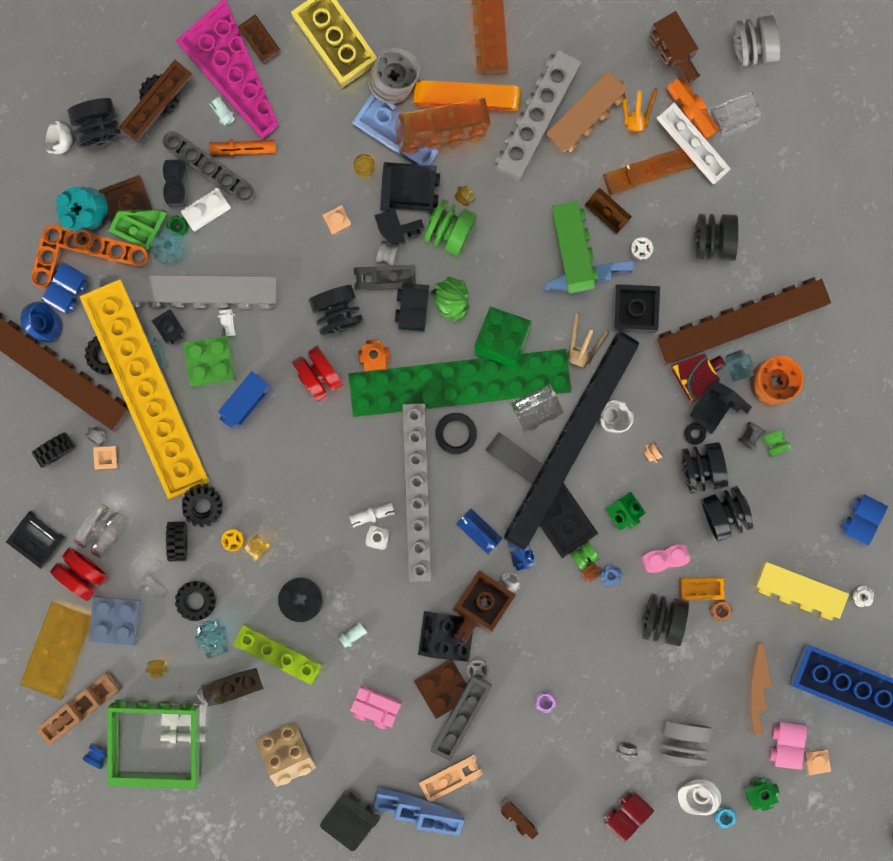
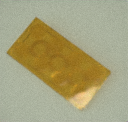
(56, 650)

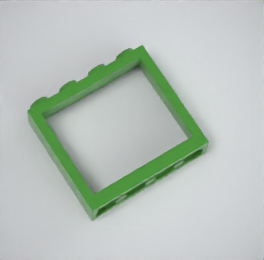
(151, 780)

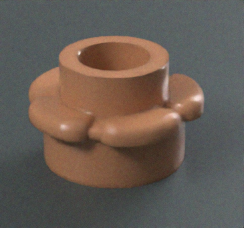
(727, 610)

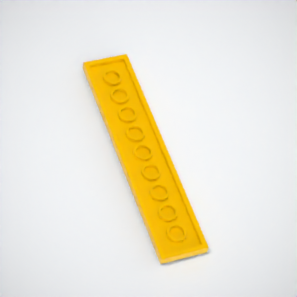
(144, 388)

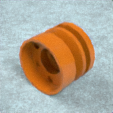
(789, 379)

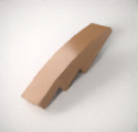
(758, 681)
(78, 708)

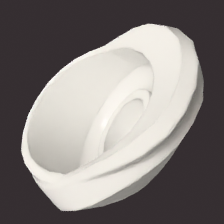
(699, 797)

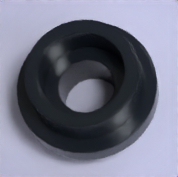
(694, 441)

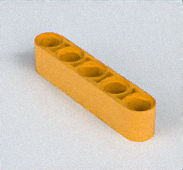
(446, 93)

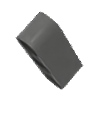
(514, 457)

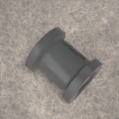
(751, 435)

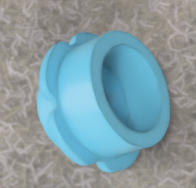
(719, 817)

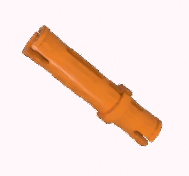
(242, 147)

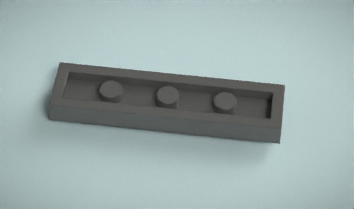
(461, 717)

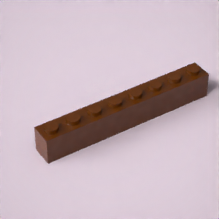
(742, 322)
(61, 376)

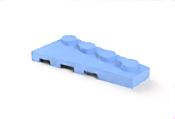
(379, 121)

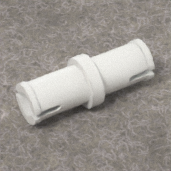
(371, 514)

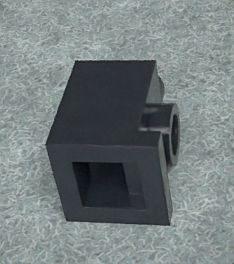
(169, 318)

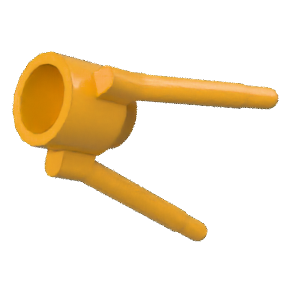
(637, 121)

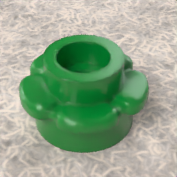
(174, 220)

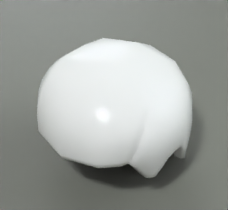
(58, 138)
(616, 417)

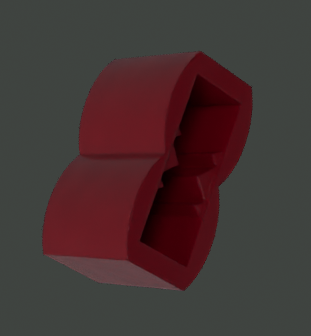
(628, 816)

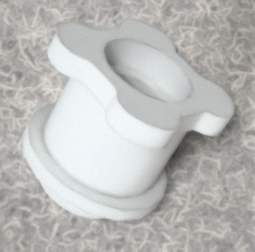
(384, 534)

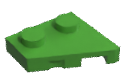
(137, 225)

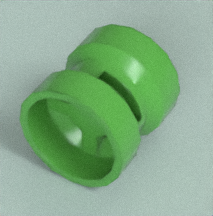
(775, 437)
(584, 555)

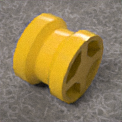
(230, 542)

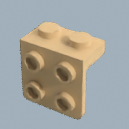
(285, 754)

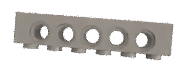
(557, 63)

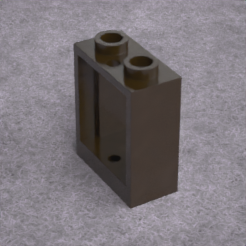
(232, 687)

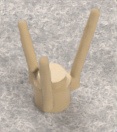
(580, 355)

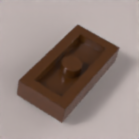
(608, 210)

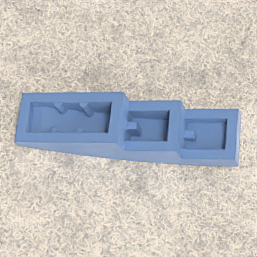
(603, 271)
(422, 812)

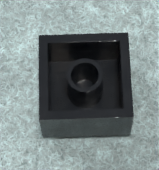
(636, 308)

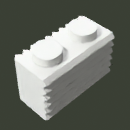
(205, 209)

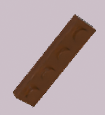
(155, 100)

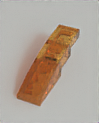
(647, 171)

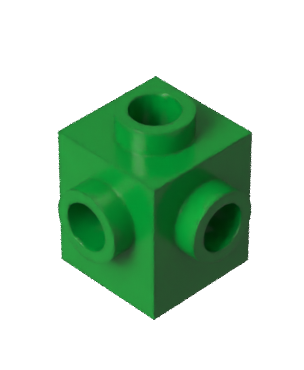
(626, 511)
(754, 794)

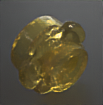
(464, 195)
(156, 668)

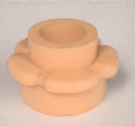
(653, 452)

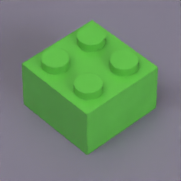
(209, 361)

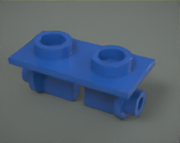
(479, 531)
(522, 558)

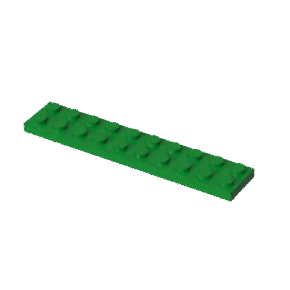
(457, 383)

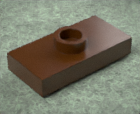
(259, 38)

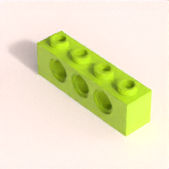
(277, 654)

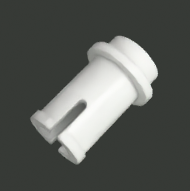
(227, 322)

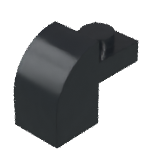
(393, 232)

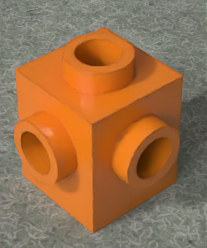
(374, 364)

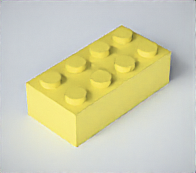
(335, 39)

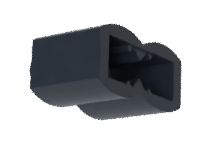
(174, 190)
(413, 306)

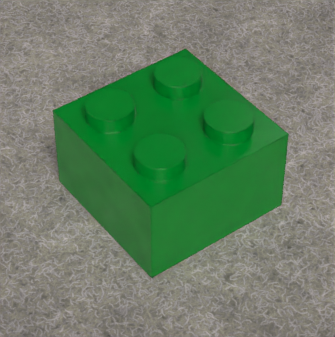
(502, 337)

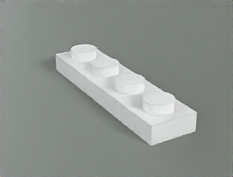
(693, 143)

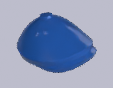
(40, 321)

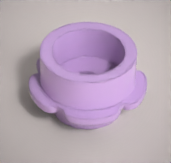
(545, 708)

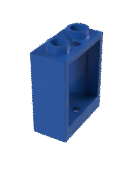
(244, 400)

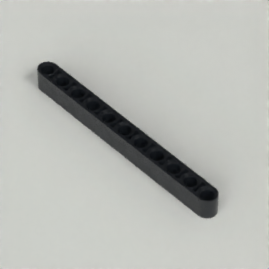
(571, 440)

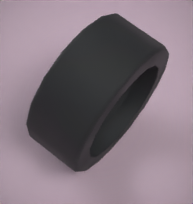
(456, 417)

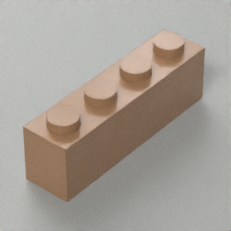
(586, 112)

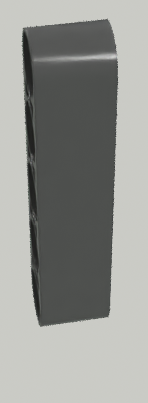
(203, 158)

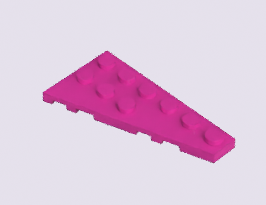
(223, 57)

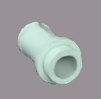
(223, 112)
(352, 635)

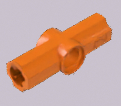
(693, 107)

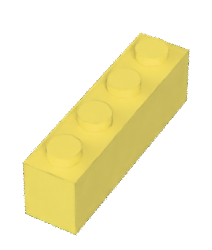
(801, 590)

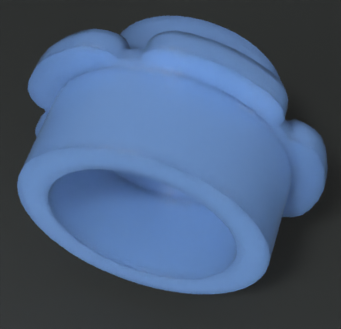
(610, 569)

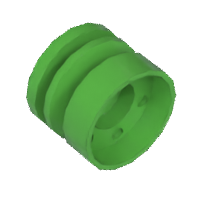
(450, 227)

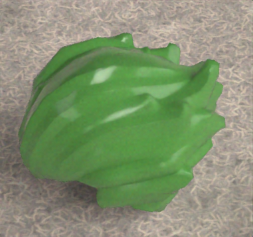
(451, 298)

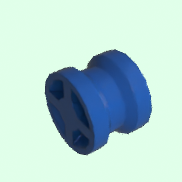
(95, 756)

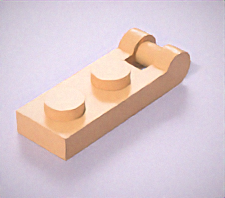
(450, 778)

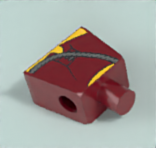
(697, 374)

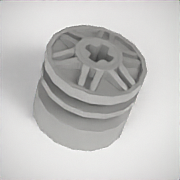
(758, 40)
(402, 69)
(686, 743)

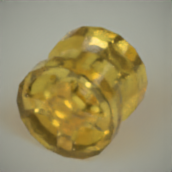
(362, 162)
(256, 548)

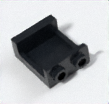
(409, 187)

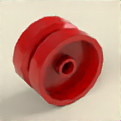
(316, 374)
(76, 577)

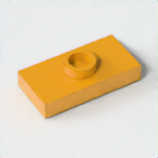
(702, 588)

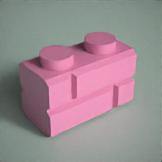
(375, 707)

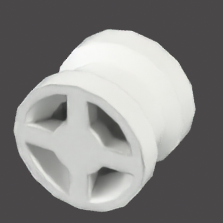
(644, 246)

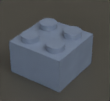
(115, 620)

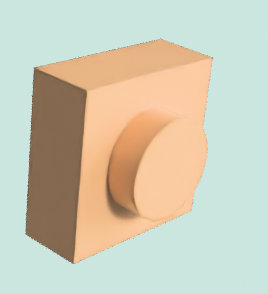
(337, 220)
(105, 457)
(817, 762)

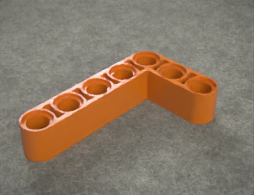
(63, 242)

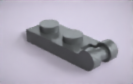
(384, 277)

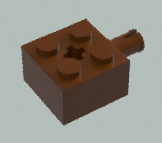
(675, 45)
(474, 614)

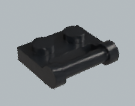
(30, 545)

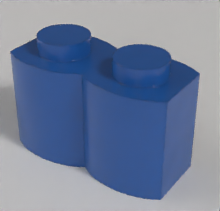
(65, 288)
(864, 520)

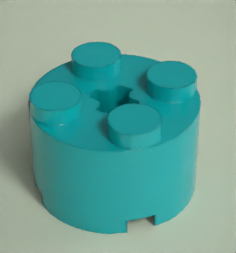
(81, 208)

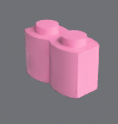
(659, 560)
(789, 745)

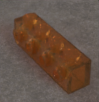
(490, 37)

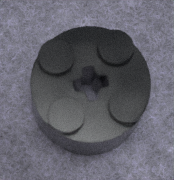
(288, 596)

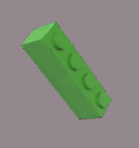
(573, 247)

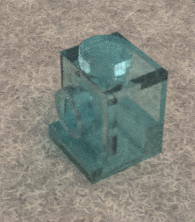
(739, 365)

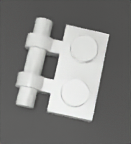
(176, 720)

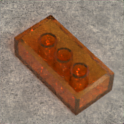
(442, 126)

